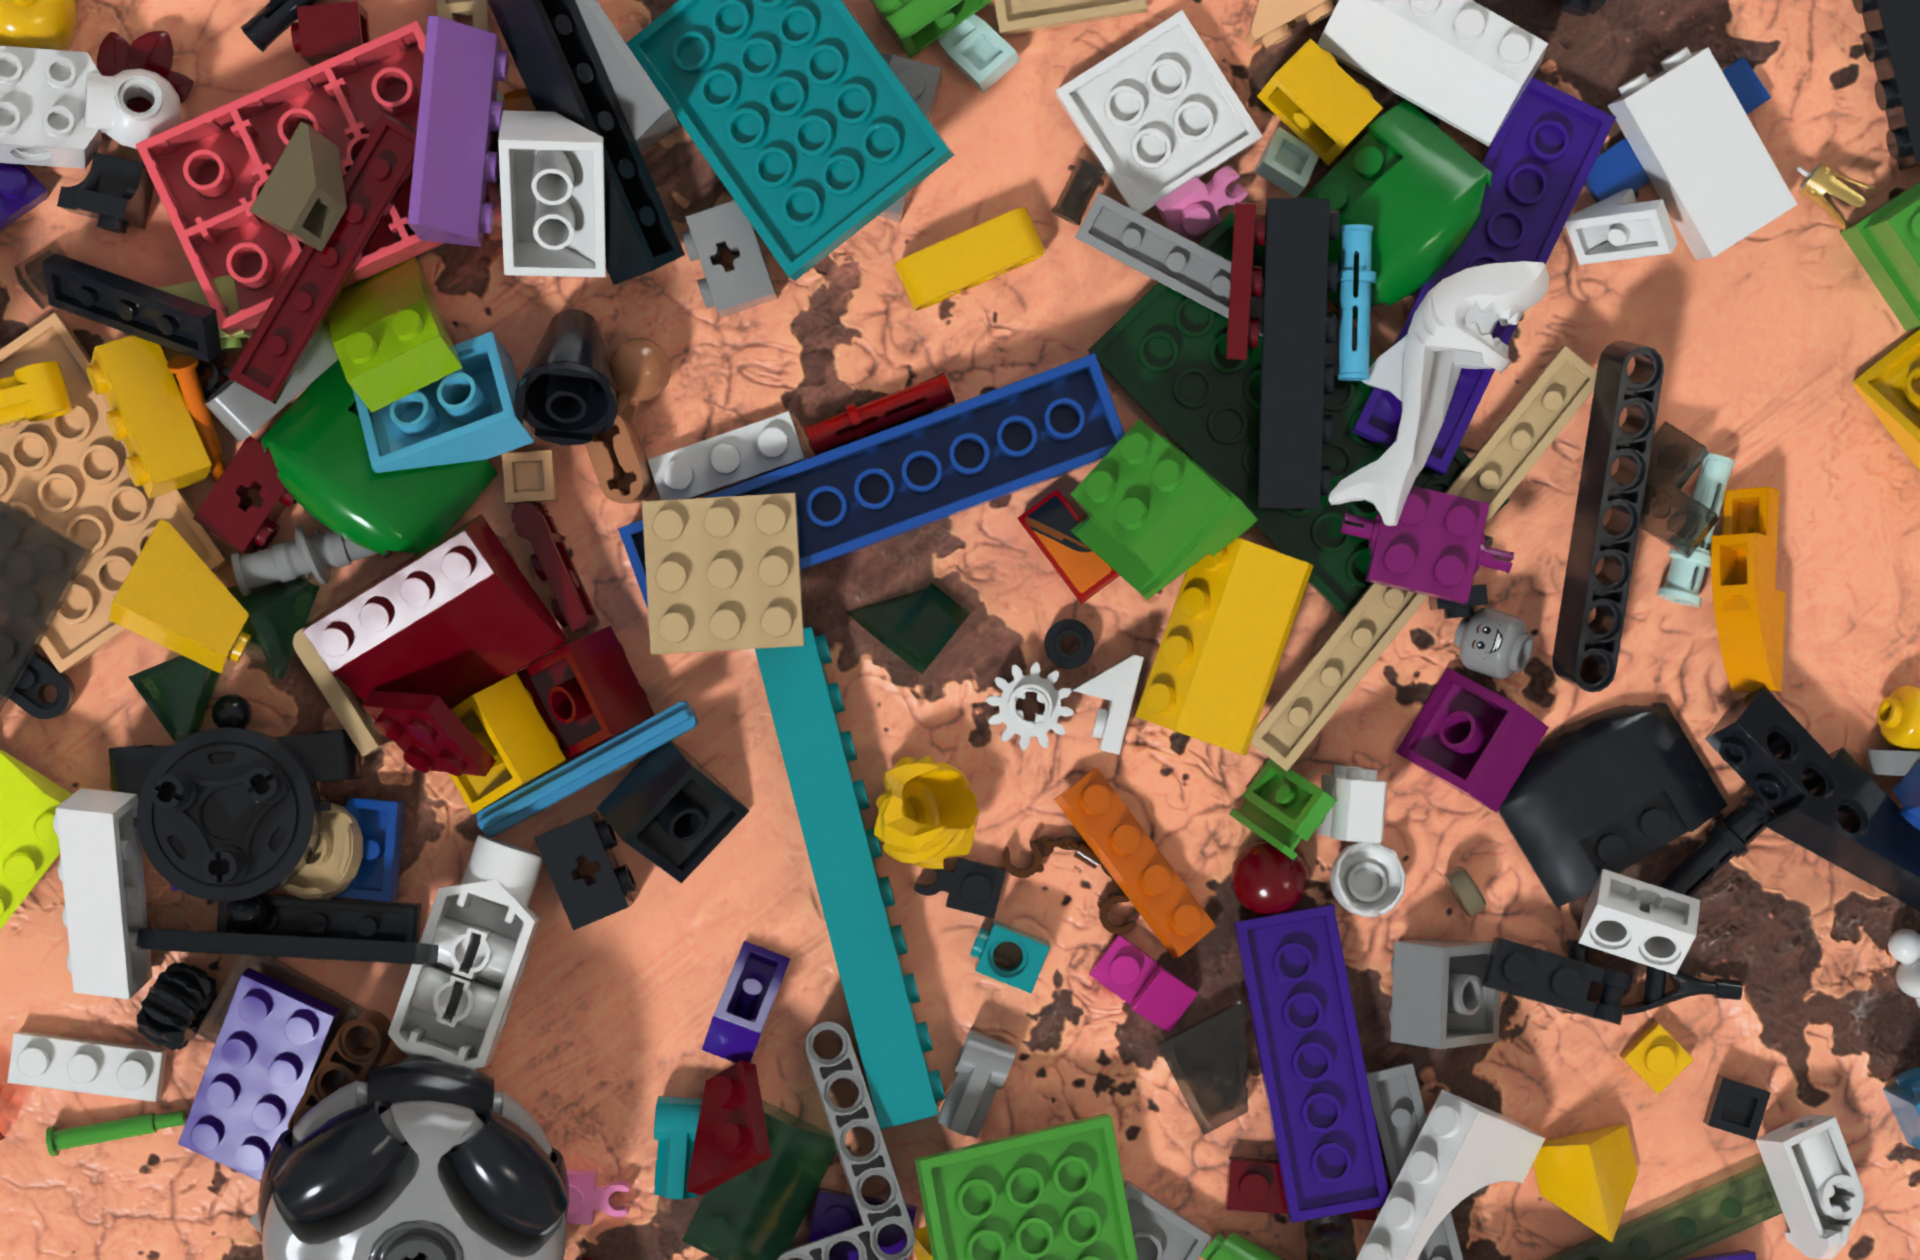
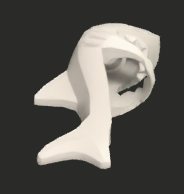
(1423, 368)

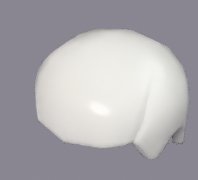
(1367, 879)

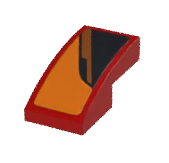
(1075, 563)

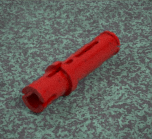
(879, 414)

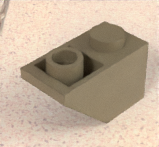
(304, 189)

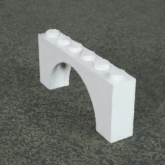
(1451, 1159)

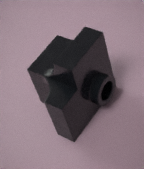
(113, 192)

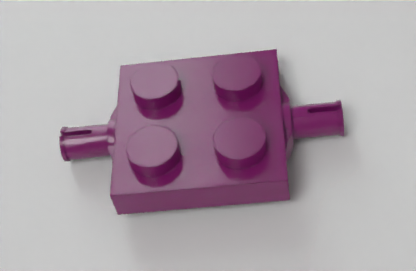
(1431, 547)

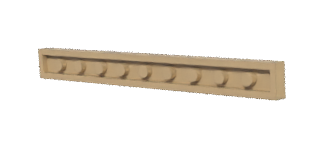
(1386, 610)

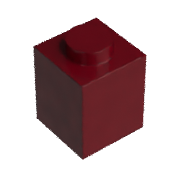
(329, 30)

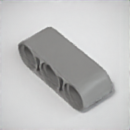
(246, 411)

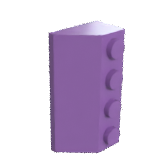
(457, 133)

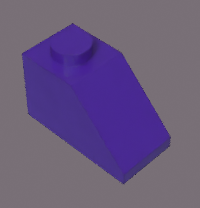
(745, 1003)

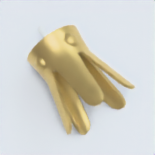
(1824, 180)

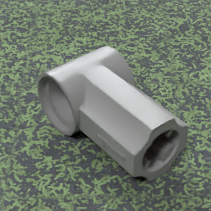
(980, 1072)

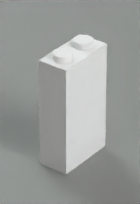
(1701, 152)

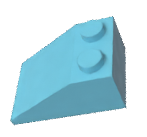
(452, 419)

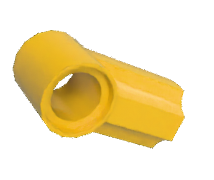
(34, 394)

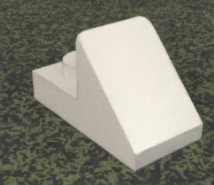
(1621, 229)
(1119, 687)

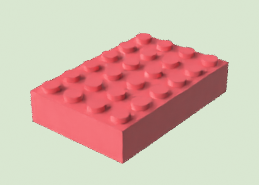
(221, 160)

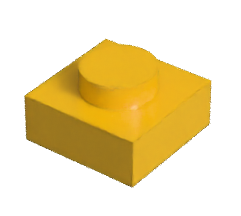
(1656, 1057)

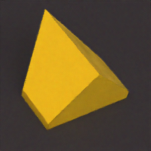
(1589, 1176)

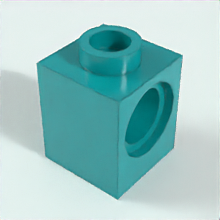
(1026, 971)

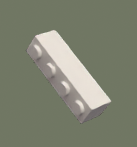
(103, 892)

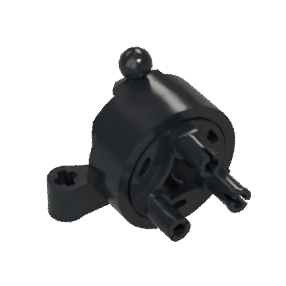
(233, 806)

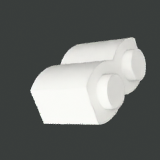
(1359, 805)

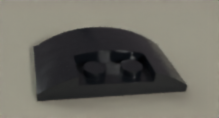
(1607, 797)

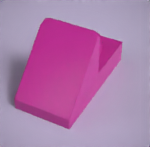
(1143, 983)

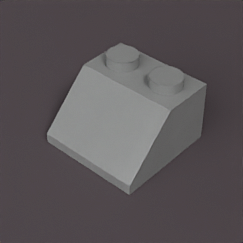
(1441, 994)

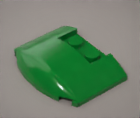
(1414, 192)
(330, 474)

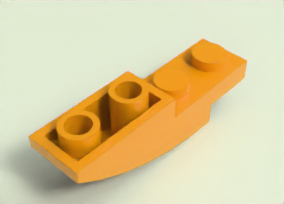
(1744, 593)

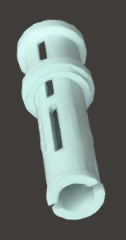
(1686, 574)

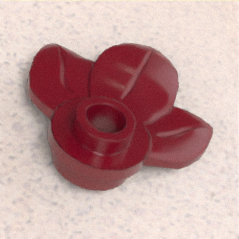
(148, 52)

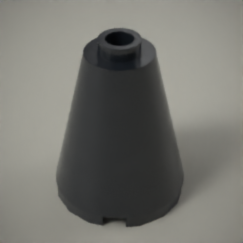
(568, 382)

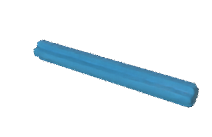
(587, 768)

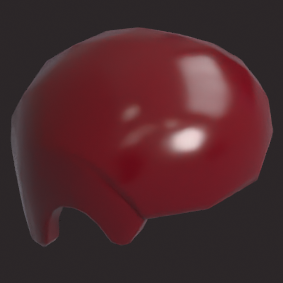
(1269, 879)

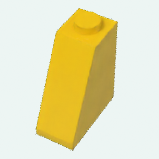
(181, 603)

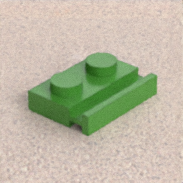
(1283, 807)

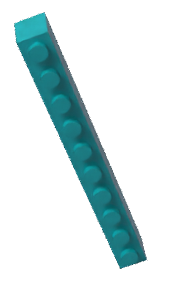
(848, 881)

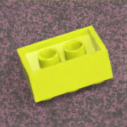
(26, 830)

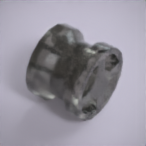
(1330, 1238)

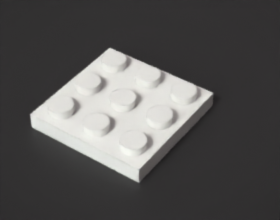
(1158, 113)

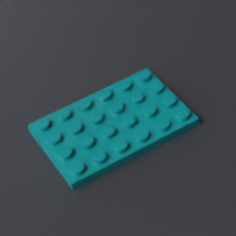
(791, 116)

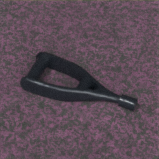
(1655, 985)

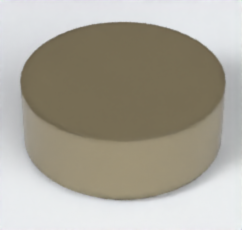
(1465, 890)

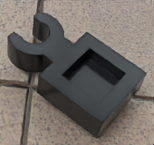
(970, 887)

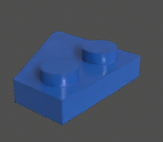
(382, 834)

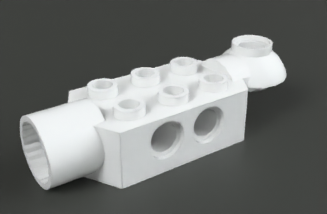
(61, 105)
(484, 941)

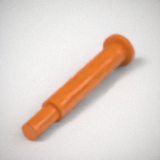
(185, 370)

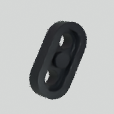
(31, 686)

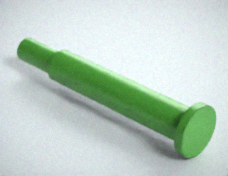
(111, 1130)

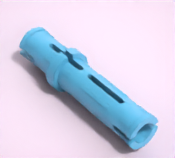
(1355, 241)

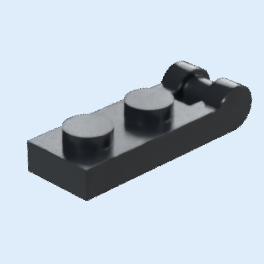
(1555, 980)

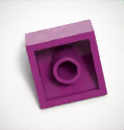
(1472, 739)

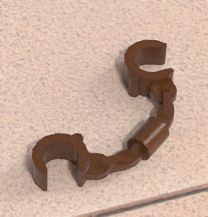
(1045, 845)

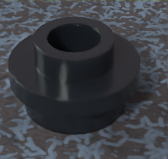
(1053, 638)

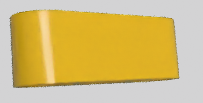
(969, 258)

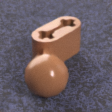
(639, 374)

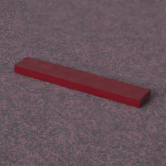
(321, 276)

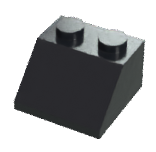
(672, 810)

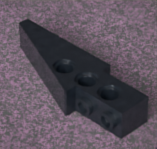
(1819, 796)

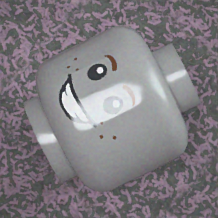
(1494, 643)

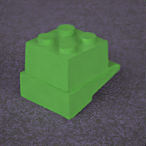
(1890, 252)
(1155, 511)

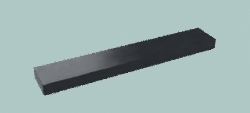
(288, 946)

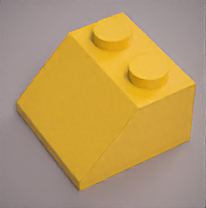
(513, 734)

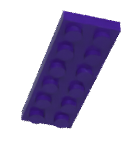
(1311, 1063)

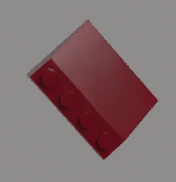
(438, 622)

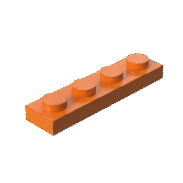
(1135, 862)

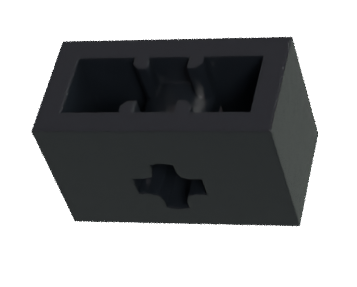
(580, 896)

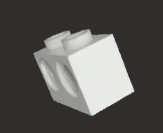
(1639, 921)

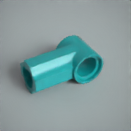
(675, 1131)

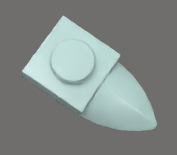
(979, 52)

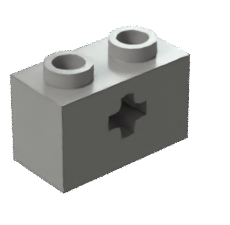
(750, 280)

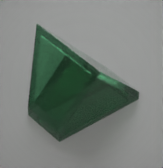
(274, 617)
(913, 624)
(177, 694)

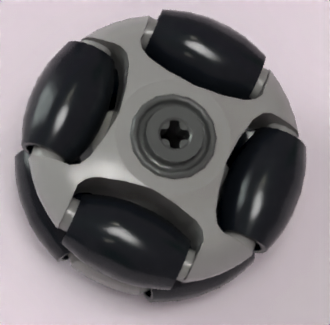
(415, 1171)

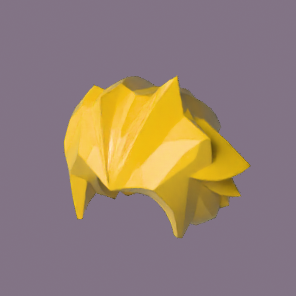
(925, 812)

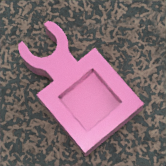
(1194, 206)
(587, 1197)

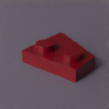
(729, 1129)

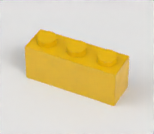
(148, 415)

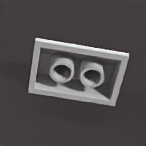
(551, 196)

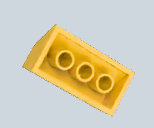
(1224, 644)

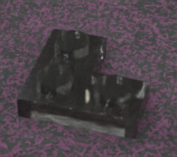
(1666, 509)

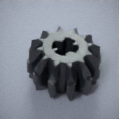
(176, 1006)

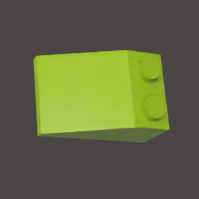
(391, 335)

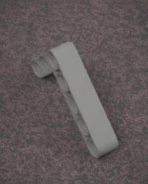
(855, 1168)

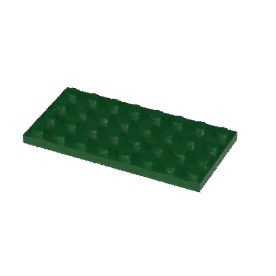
(1176, 369)

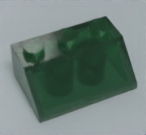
(764, 1206)

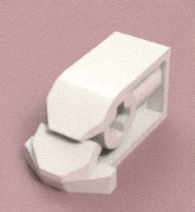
(1813, 1183)

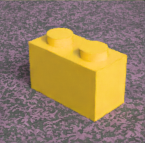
(1319, 101)

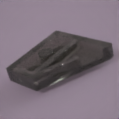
(1211, 1066)

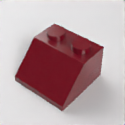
(587, 692)

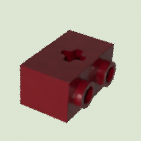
(230, 510)

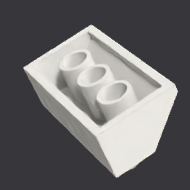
(1439, 56)

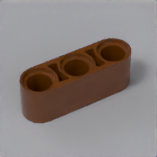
(347, 1056)

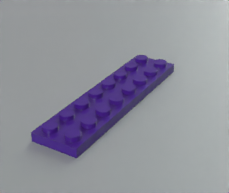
(1537, 176)

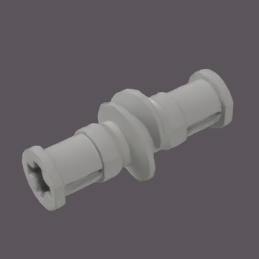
(297, 558)

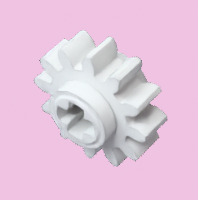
(1014, 717)

